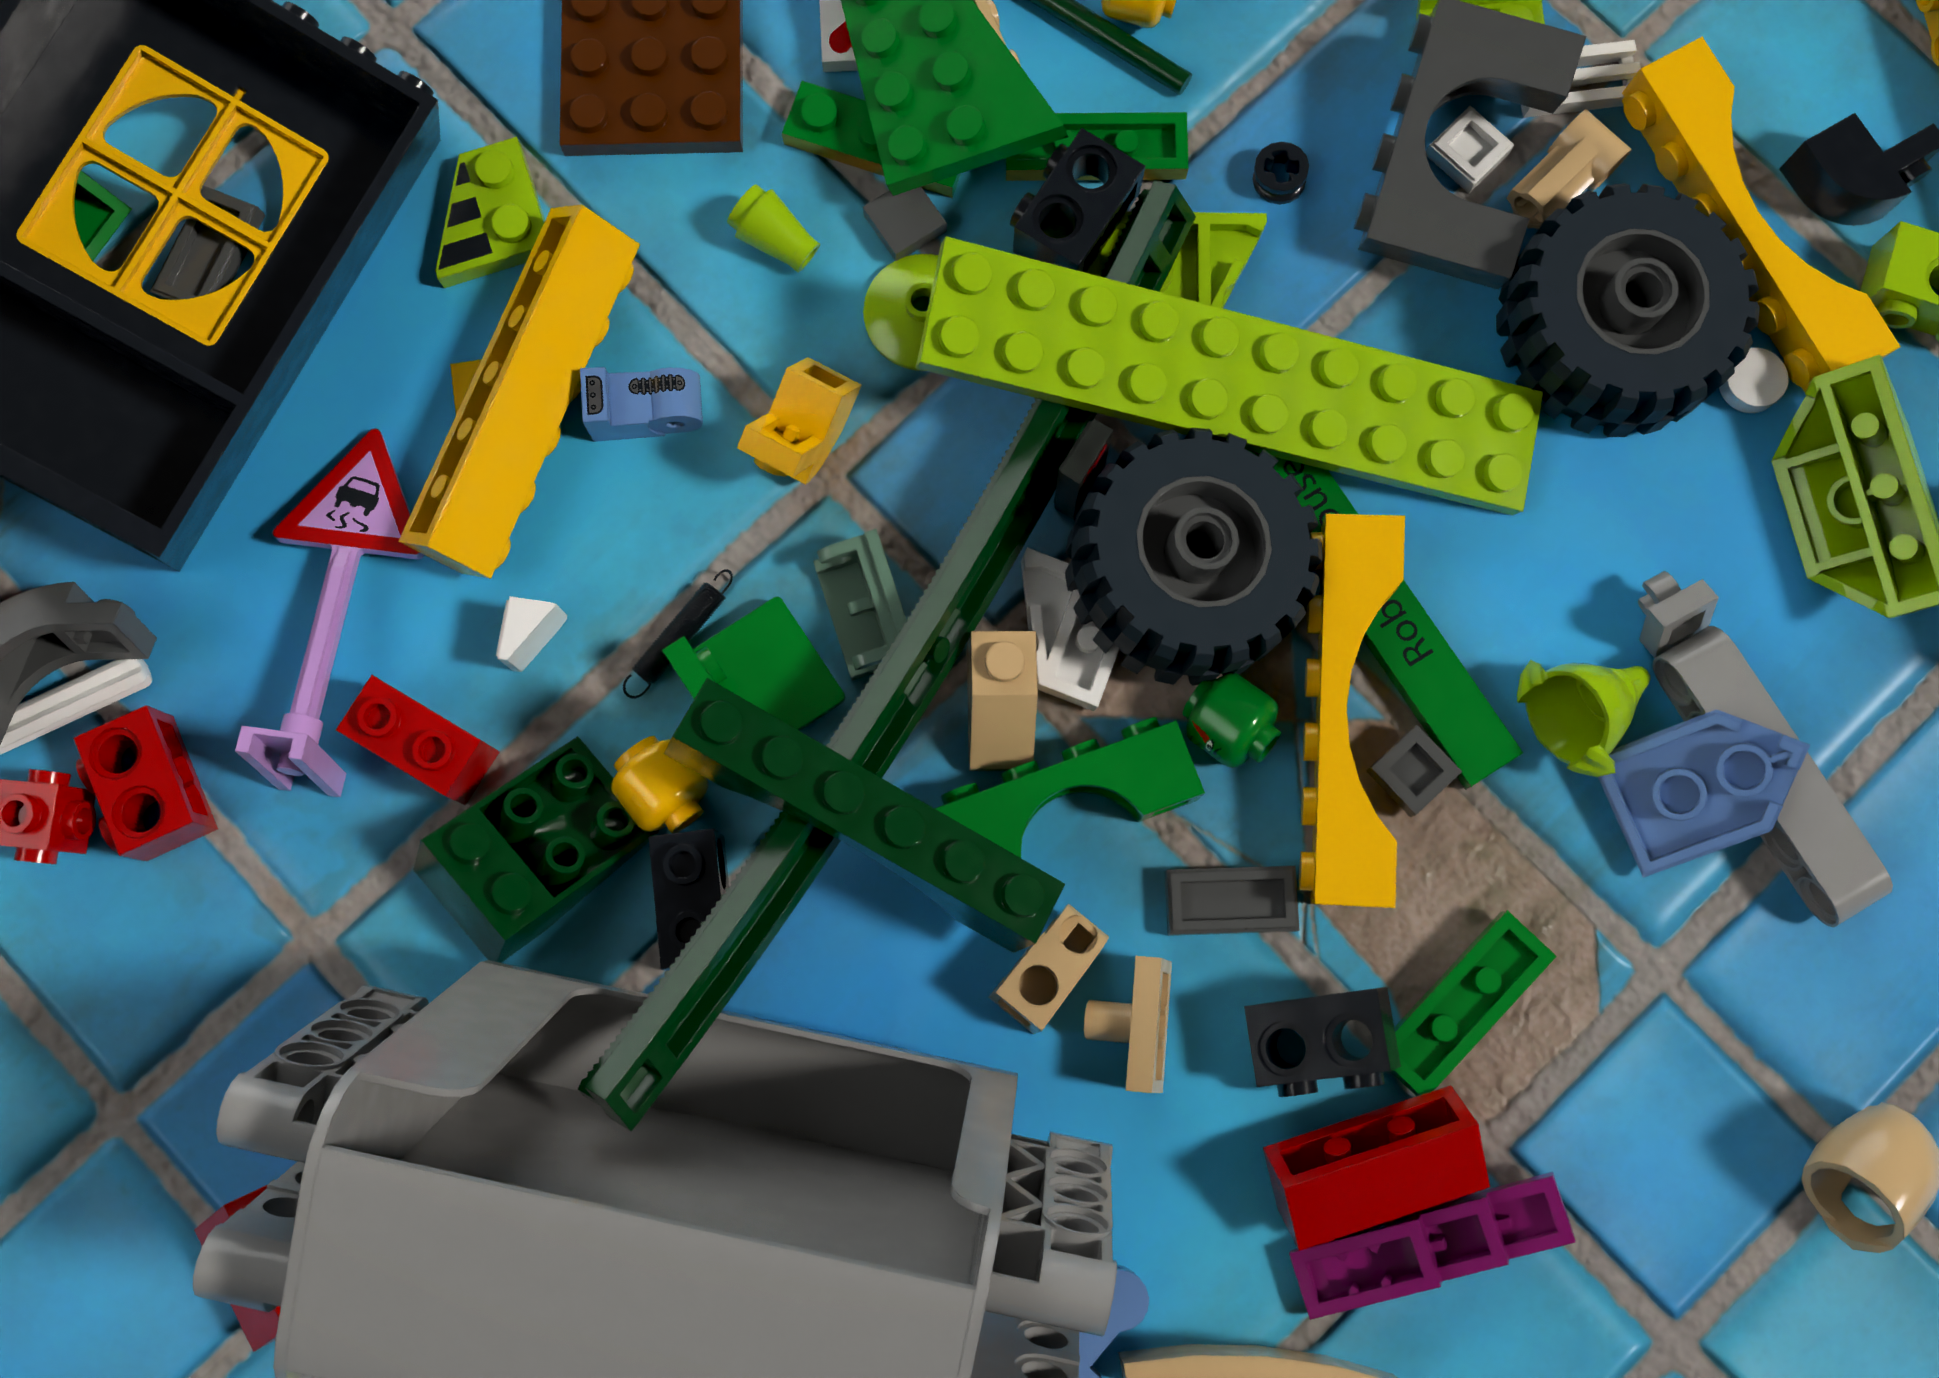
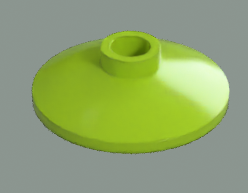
(888, 308)

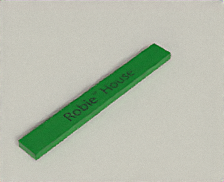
(1420, 658)

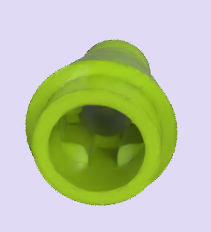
(771, 227)

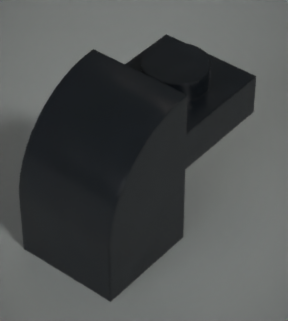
(1850, 178)

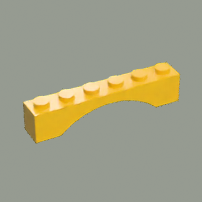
(1686, 118)
(1351, 847)

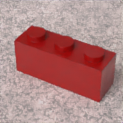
(1377, 1167)

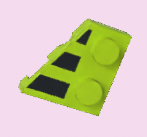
(489, 214)

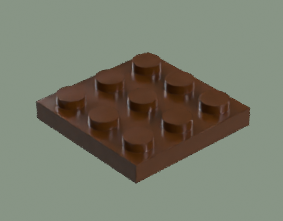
(651, 77)

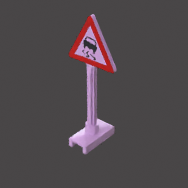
(353, 513)

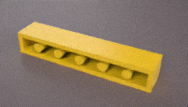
(521, 392)

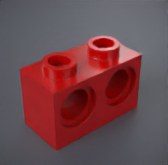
(417, 740)
(159, 774)

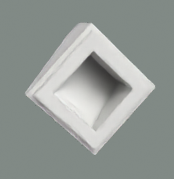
(526, 630)

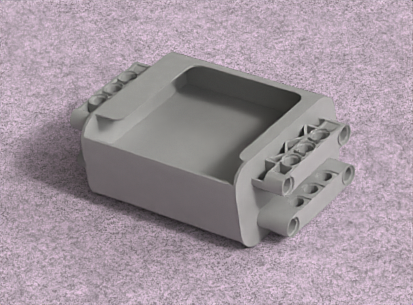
(762, 1220)

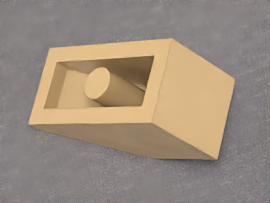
(1001, 699)

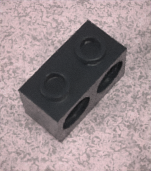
(1086, 212)
(687, 883)
(1320, 1025)

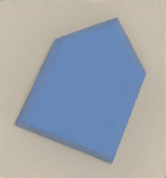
(1700, 787)

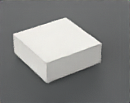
(1469, 149)

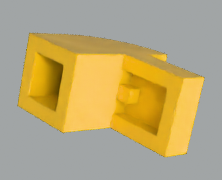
(801, 422)

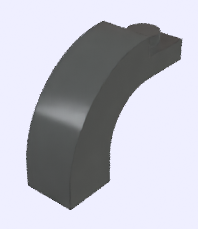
(57, 628)

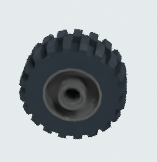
(1627, 310)
(1192, 556)

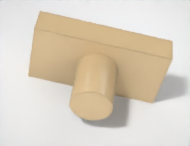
(1138, 1023)

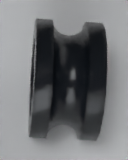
(1295, 163)

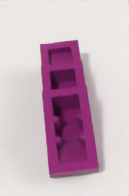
(1433, 1246)

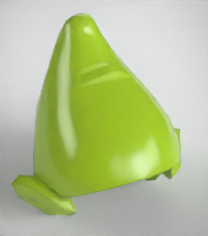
(1581, 710)

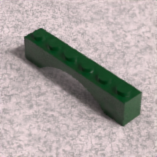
(792, 772)

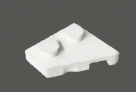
(1067, 656)

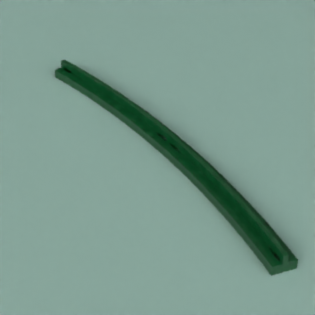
(880, 720)

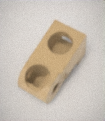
(1049, 969)

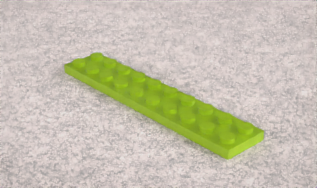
(1216, 369)

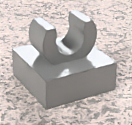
(1674, 612)

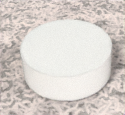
(1756, 382)

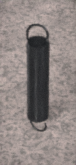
(685, 624)

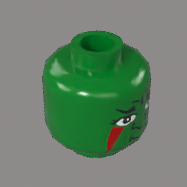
(1232, 720)

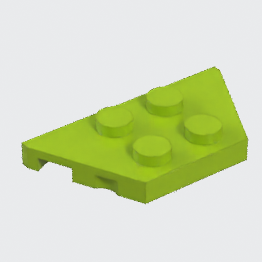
(1208, 259)

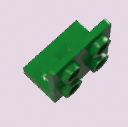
(764, 662)

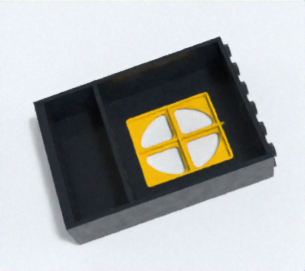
(150, 403)

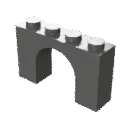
(1460, 55)

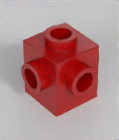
(45, 816)

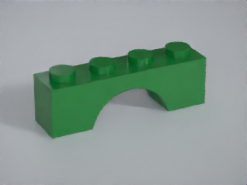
(1141, 773)

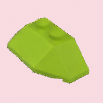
(1860, 493)

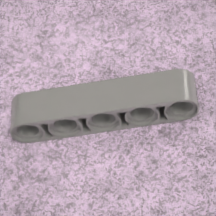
(1814, 832)

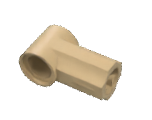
(1575, 162)

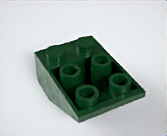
(529, 850)

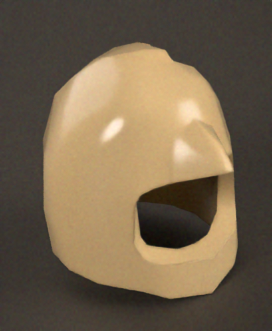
(1888, 1154)

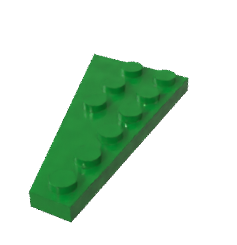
(942, 90)

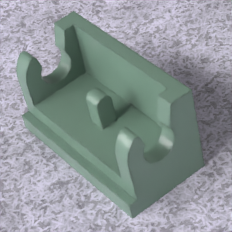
(860, 600)

